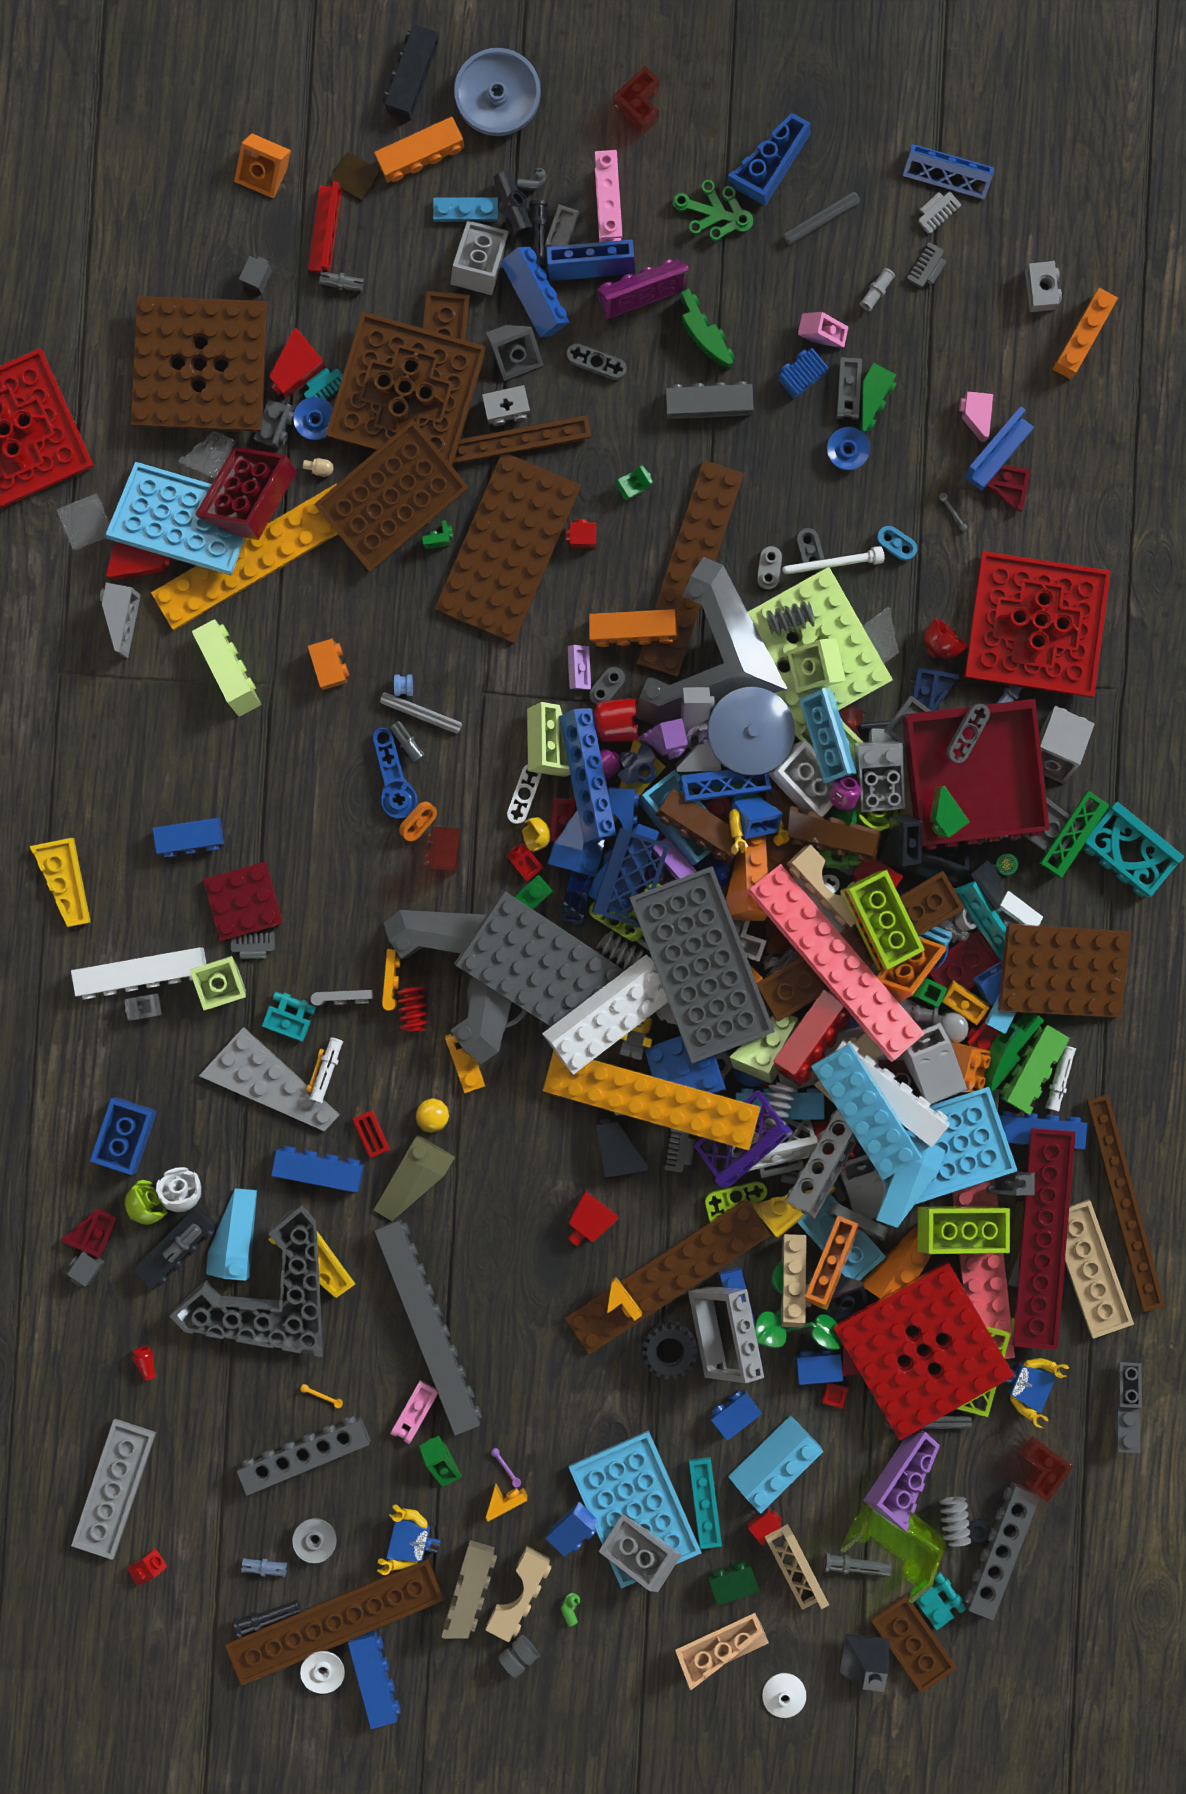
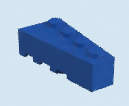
(768, 164)

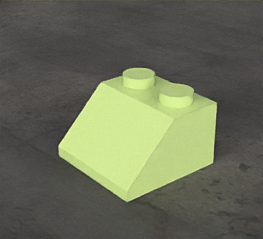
(816, 665)
(218, 983)

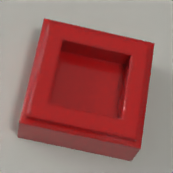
(835, 1394)

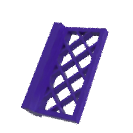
(757, 1151)

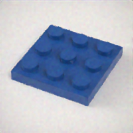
(672, 1063)

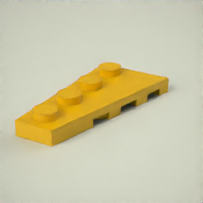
(62, 871)
(331, 1272)

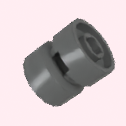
(515, 1658)

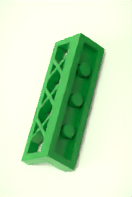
(1078, 837)

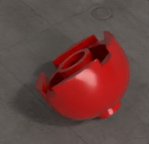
(942, 640)

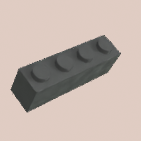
(709, 401)

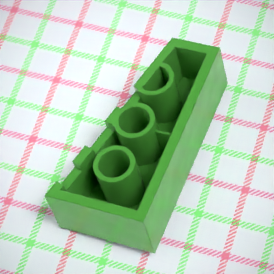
(1033, 1068)

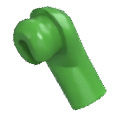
(568, 1607)

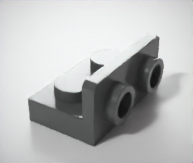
(274, 424)

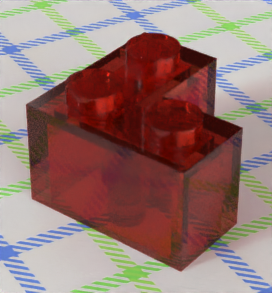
(634, 99)
(444, 849)
(1049, 1471)

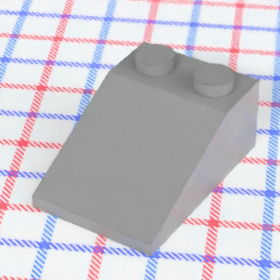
(479, 257)
(120, 611)
(640, 1553)

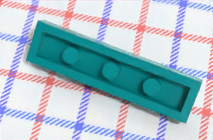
(983, 916)
(705, 1503)

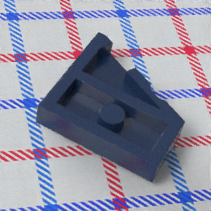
(932, 686)

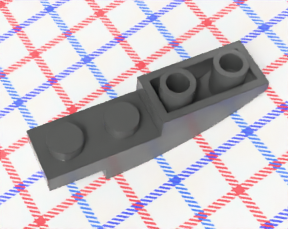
(1127, 1407)

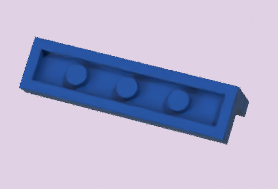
(949, 163)
(999, 450)
(719, 778)

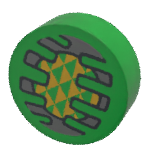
(1006, 864)

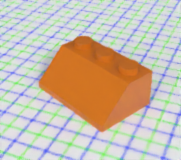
(908, 975)

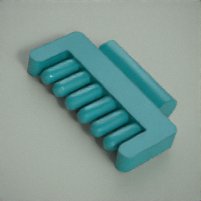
(322, 381)

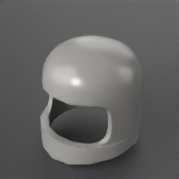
(954, 1025)

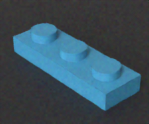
(465, 209)

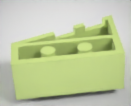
(546, 740)
(758, 1055)

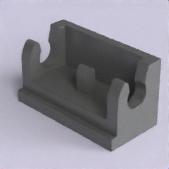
(1014, 1184)

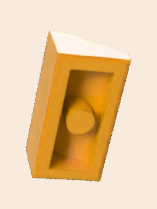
(965, 1003)

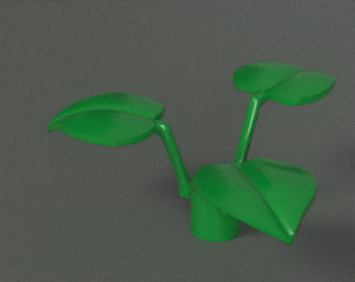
(773, 1335)

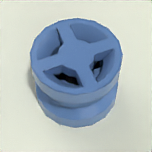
(403, 685)

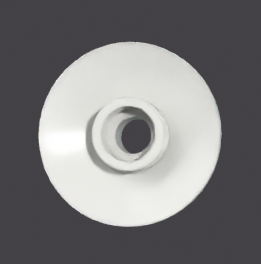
(319, 1680)
(781, 1685)

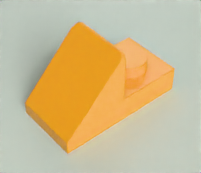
(619, 1295)
(500, 1505)

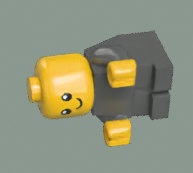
(637, 1040)

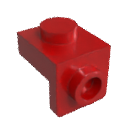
(147, 1567)

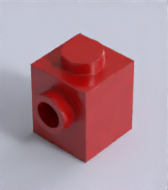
(581, 534)
(764, 1524)

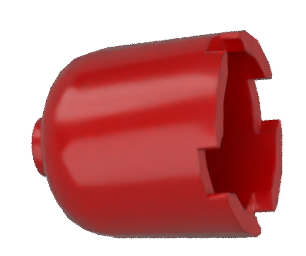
(615, 720)

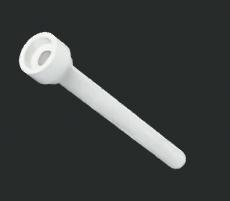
(873, 556)

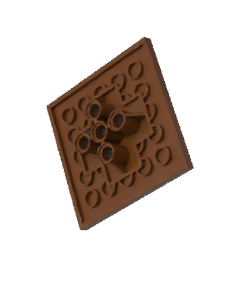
(170, 334)
(383, 351)

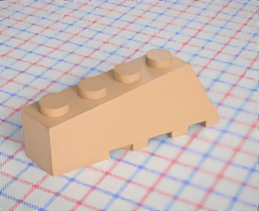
(712, 1651)

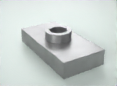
(562, 226)

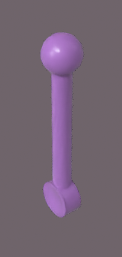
(516, 1481)

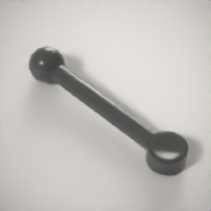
(943, 498)

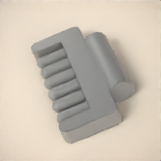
(936, 206)

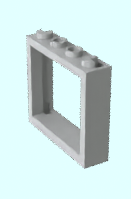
(709, 1335)

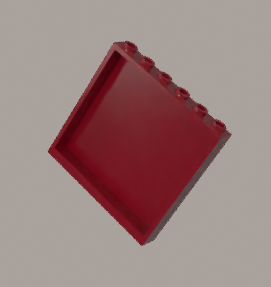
(994, 787)

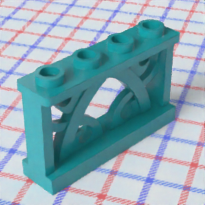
(1162, 850)

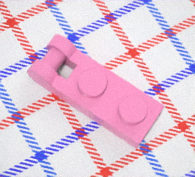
(415, 1411)

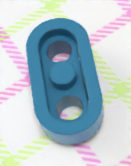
(897, 541)

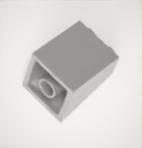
(1063, 743)

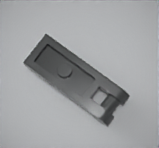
(849, 387)

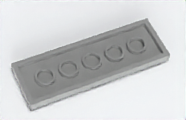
(113, 1489)

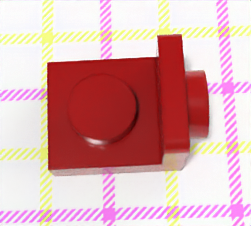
(524, 861)

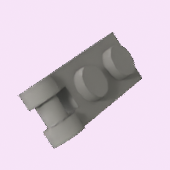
(341, 997)

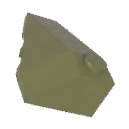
(416, 1174)

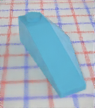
(909, 1184)
(233, 1242)

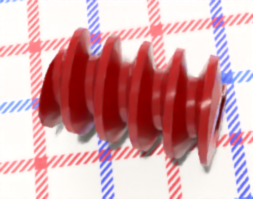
(412, 1009)

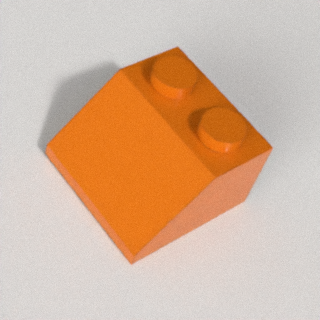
(261, 165)

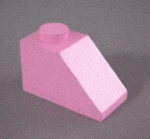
(823, 329)
(976, 413)

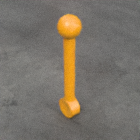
(309, 1088)
(337, 1403)

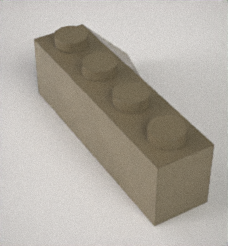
(468, 1591)

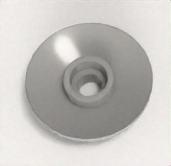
(308, 1549)

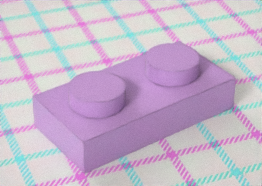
(579, 667)

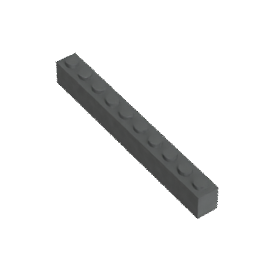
(428, 1327)

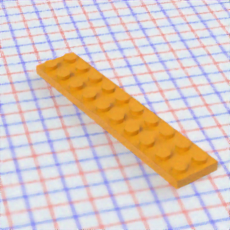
(279, 544)
(656, 1101)

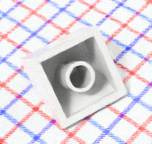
(1016, 911)

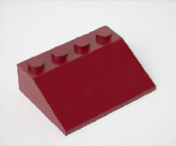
(247, 491)

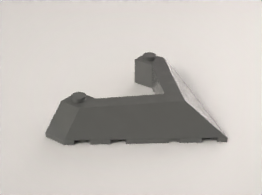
(737, 638)
(488, 1009)
(283, 1323)

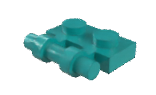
(285, 1022)
(934, 1607)

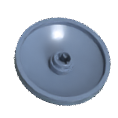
(497, 91)
(751, 731)

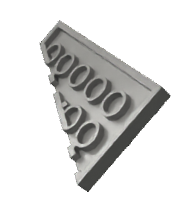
(261, 1076)

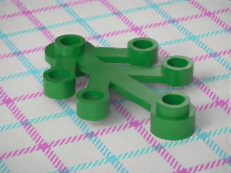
(715, 213)

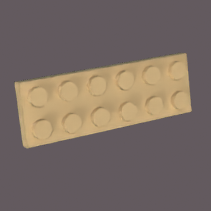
(1094, 1273)

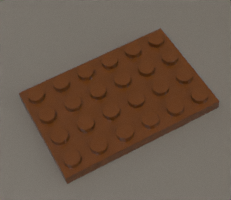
(391, 495)
(1063, 970)

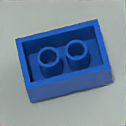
(123, 1136)

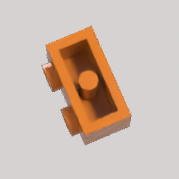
(328, 664)

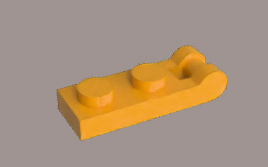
(391, 980)
(466, 1066)

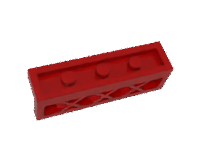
(325, 228)

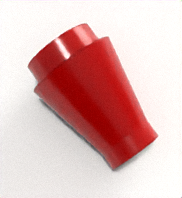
(144, 1360)

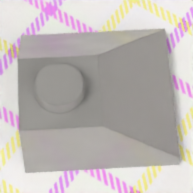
(698, 759)

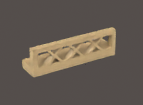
(803, 1568)

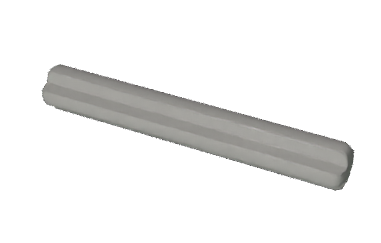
(421, 712)

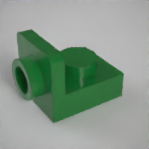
(435, 539)

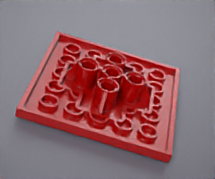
(50, 442)
(1003, 648)
(908, 1390)

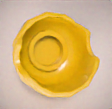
(536, 834)
(432, 1115)

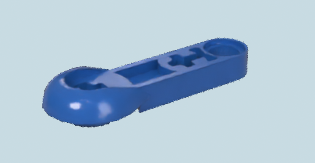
(394, 780)

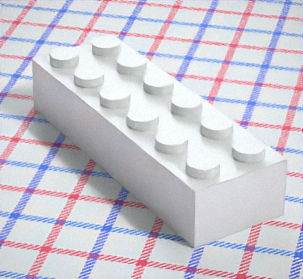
(607, 1015)

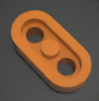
(418, 821)

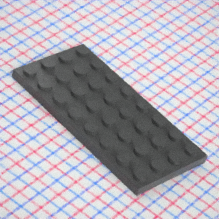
(534, 961)
(701, 964)

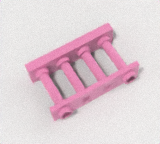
(608, 196)

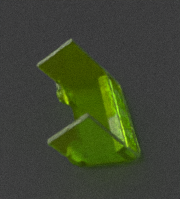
(918, 1547)

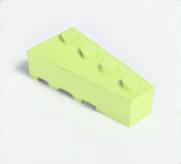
(226, 668)

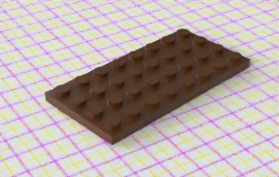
(508, 547)

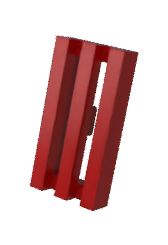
(380, 1133)

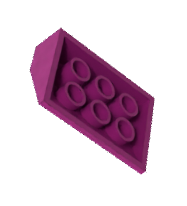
(643, 288)

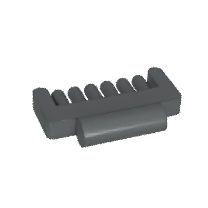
(933, 268)
(255, 950)
(685, 1151)

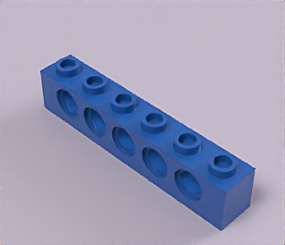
(587, 775)

